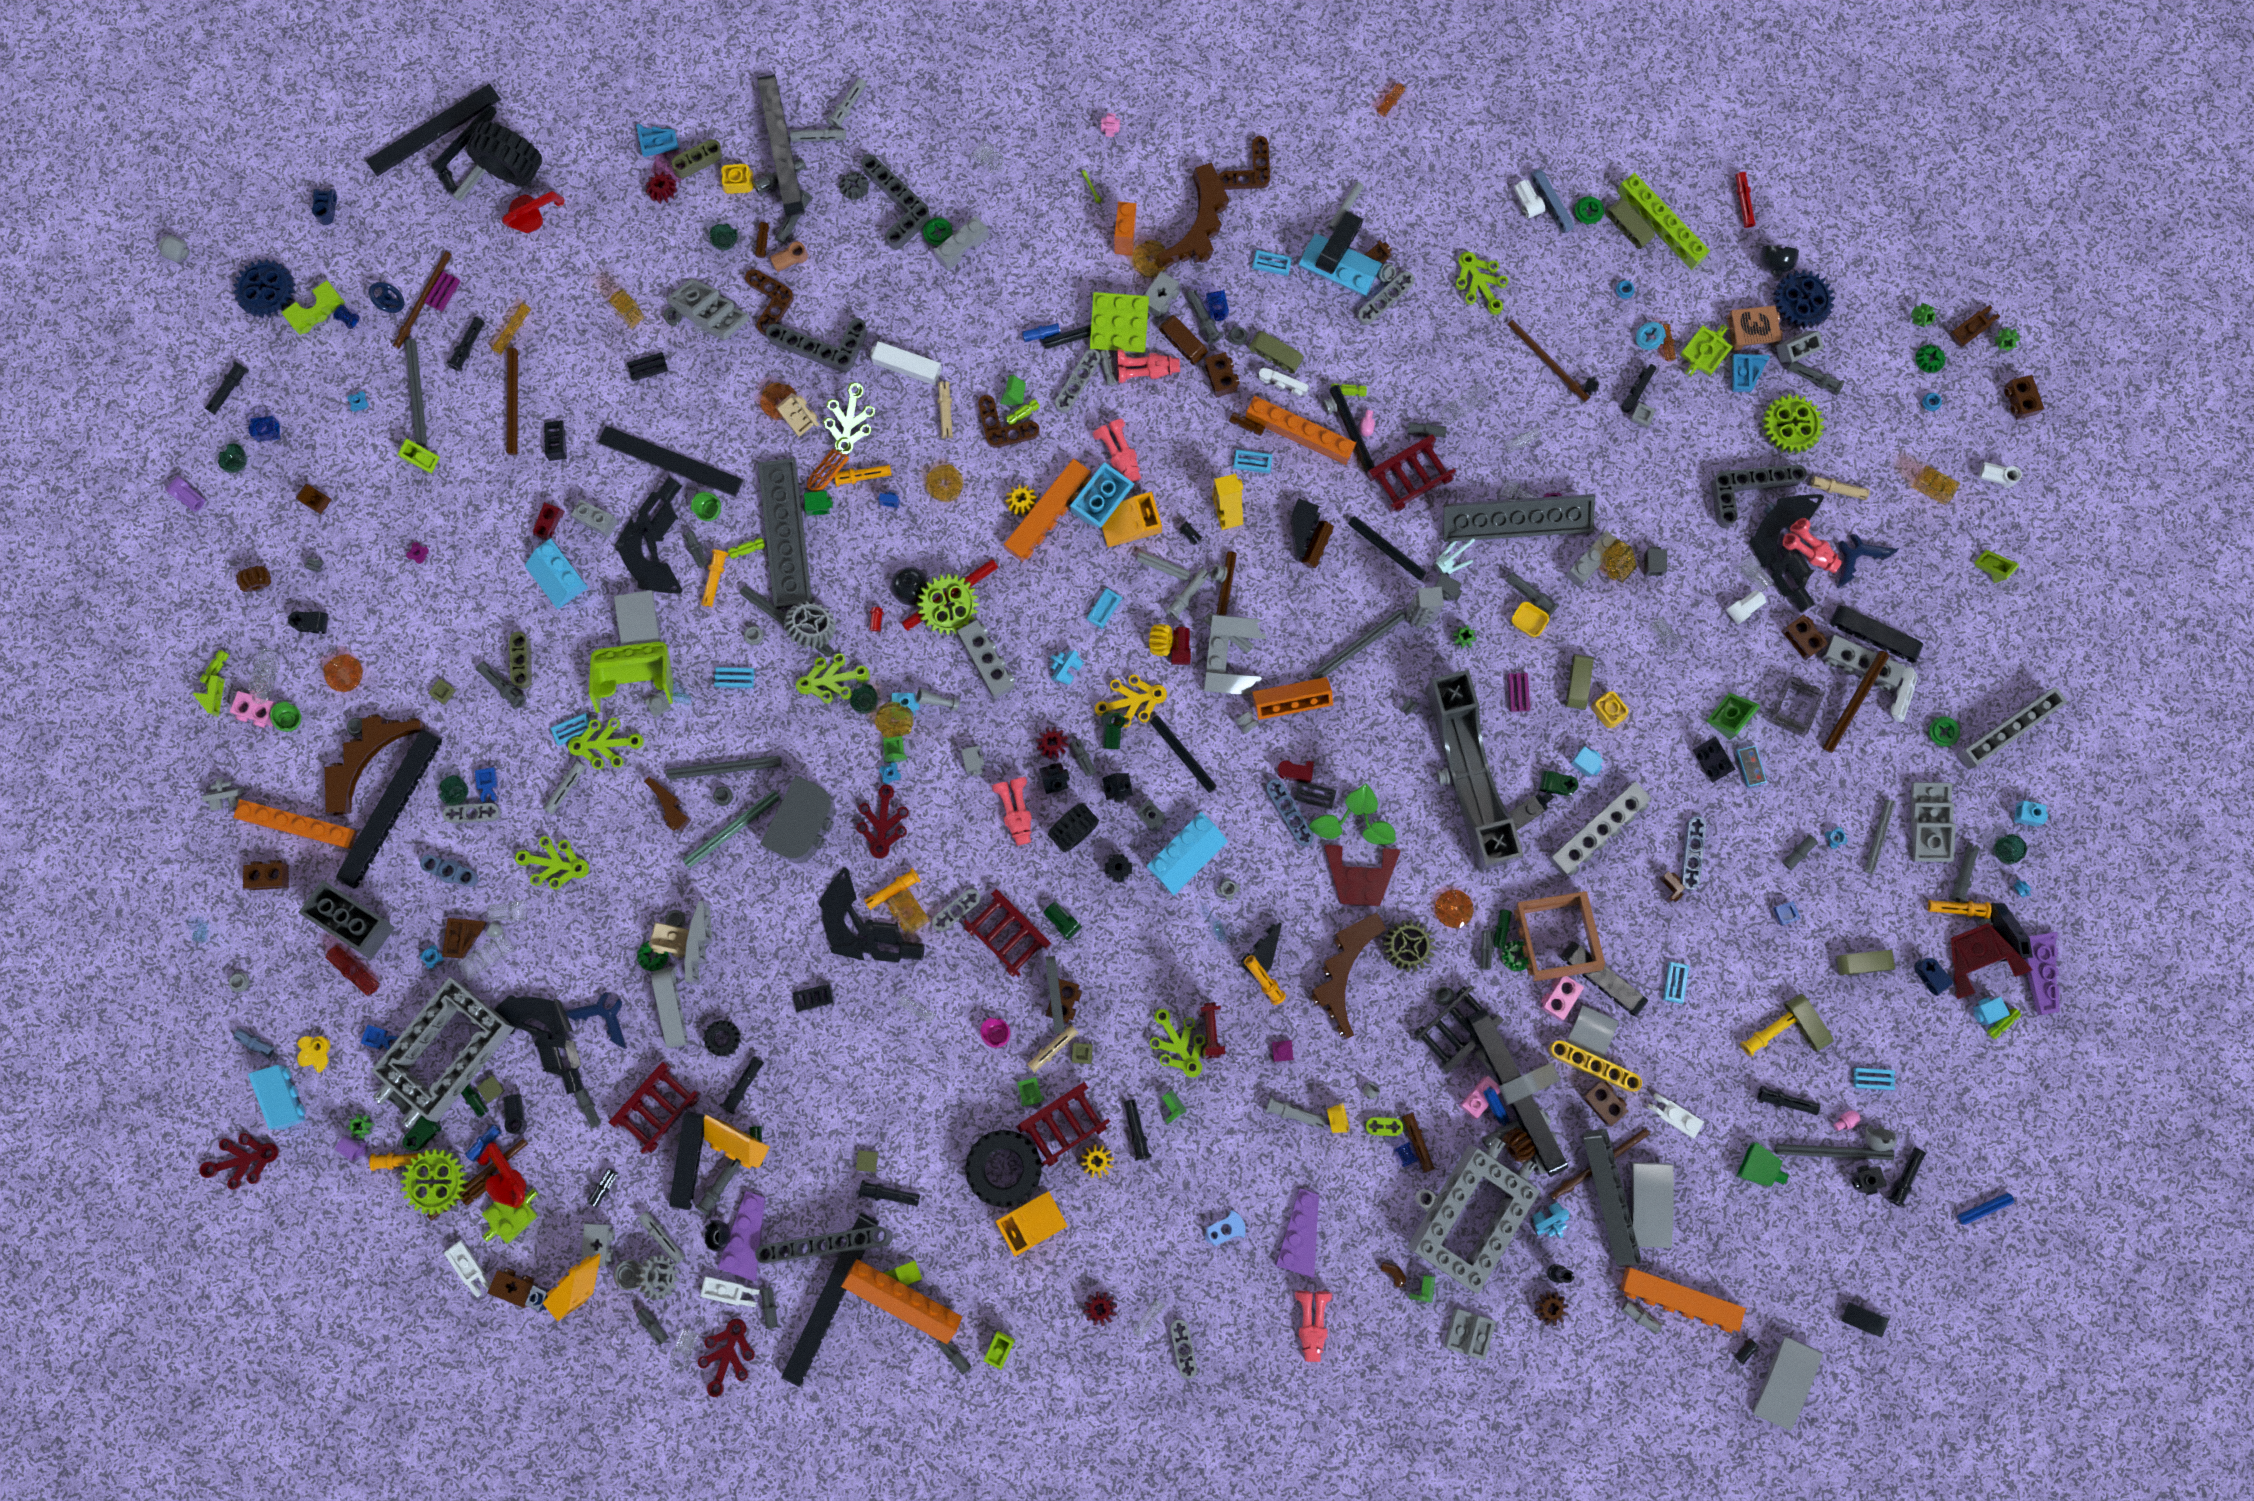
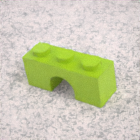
(304, 319)

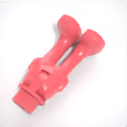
(1155, 364)
(1125, 460)
(1821, 552)
(1019, 820)
(1311, 1335)

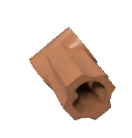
(788, 258)

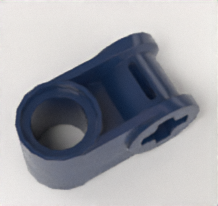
(324, 203)
(1935, 978)

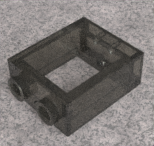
(1788, 723)

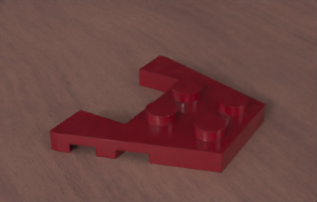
(1361, 884)
(1980, 949)

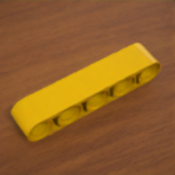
(1604, 1066)

